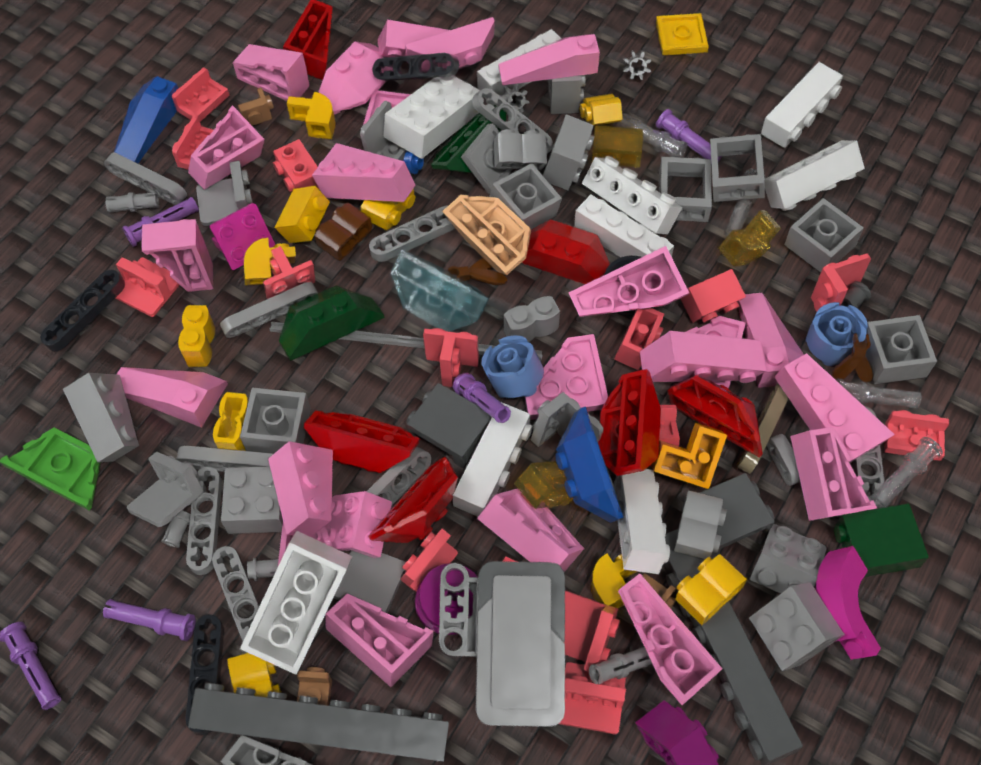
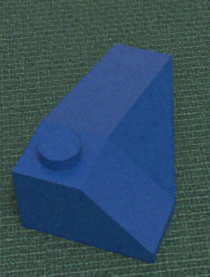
(146, 118)

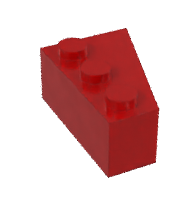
(313, 37)

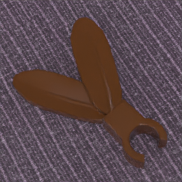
(479, 271)
(856, 361)

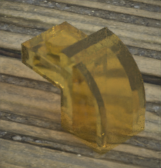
(752, 242)

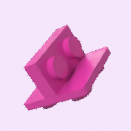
(239, 231)

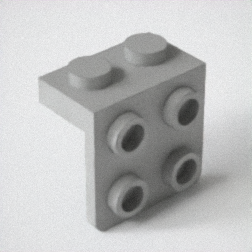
(373, 132)
(224, 196)
(555, 417)
(170, 494)
(787, 560)

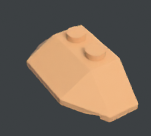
(491, 230)

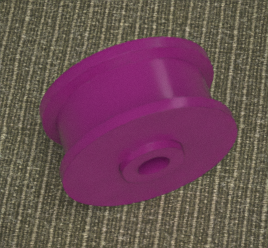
(428, 597)

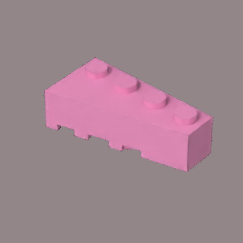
(712, 357)
(828, 404)

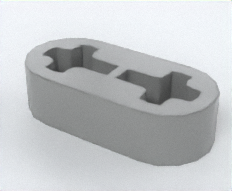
(784, 458)

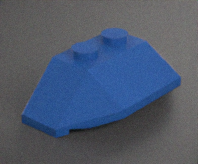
(586, 470)

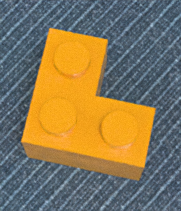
(697, 461)

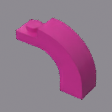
(838, 588)

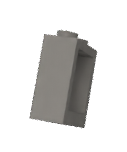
(750, 186)
(695, 208)

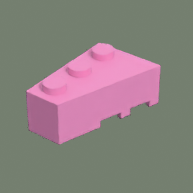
(273, 70)
(229, 142)
(181, 251)
(826, 475)
(303, 486)
(530, 531)
(377, 638)

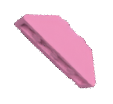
(465, 43)
(351, 79)

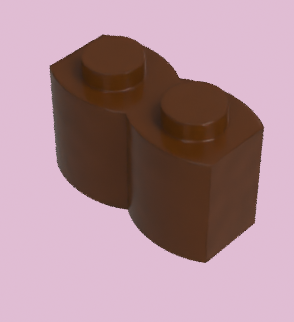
(343, 231)

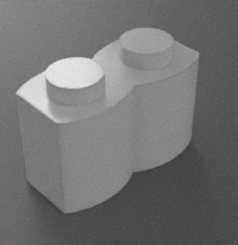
(519, 150)
(532, 321)
(699, 525)

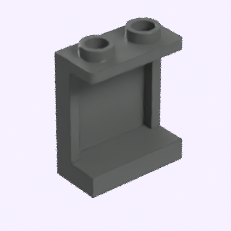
(449, 423)
(745, 510)

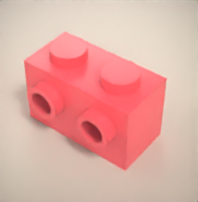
(295, 165)
(712, 296)
(640, 333)

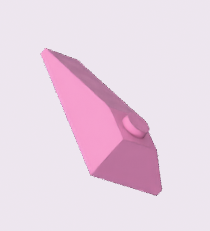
(398, 34)
(555, 60)
(638, 285)
(765, 325)
(175, 393)
(674, 651)

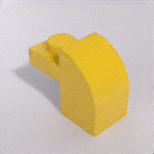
(315, 112)
(257, 260)
(608, 579)

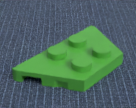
(58, 465)

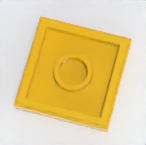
(681, 34)

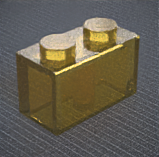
(619, 143)
(544, 485)

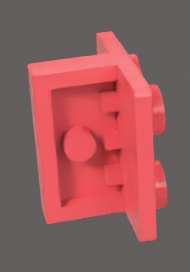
(285, 276)
(145, 285)
(451, 351)
(592, 704)

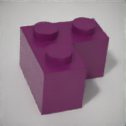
(676, 736)

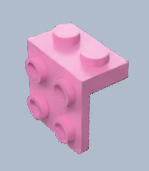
(354, 519)

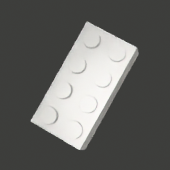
(430, 115)
(296, 602)

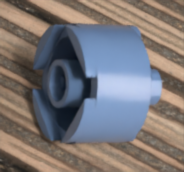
(833, 330)
(513, 367)

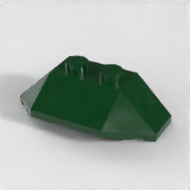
(450, 155)
(326, 319)

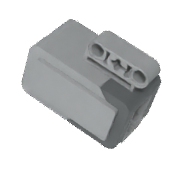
(515, 639)

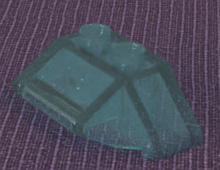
(436, 294)

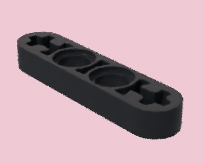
(415, 63)
(80, 308)
(200, 673)

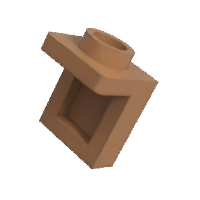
(257, 110)

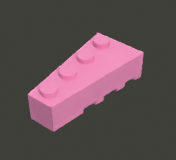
(362, 176)

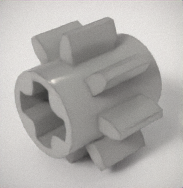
(639, 71)
(520, 99)

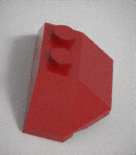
(566, 252)
(719, 409)
(631, 424)
(361, 440)
(419, 506)

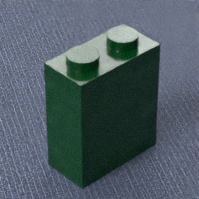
(883, 539)

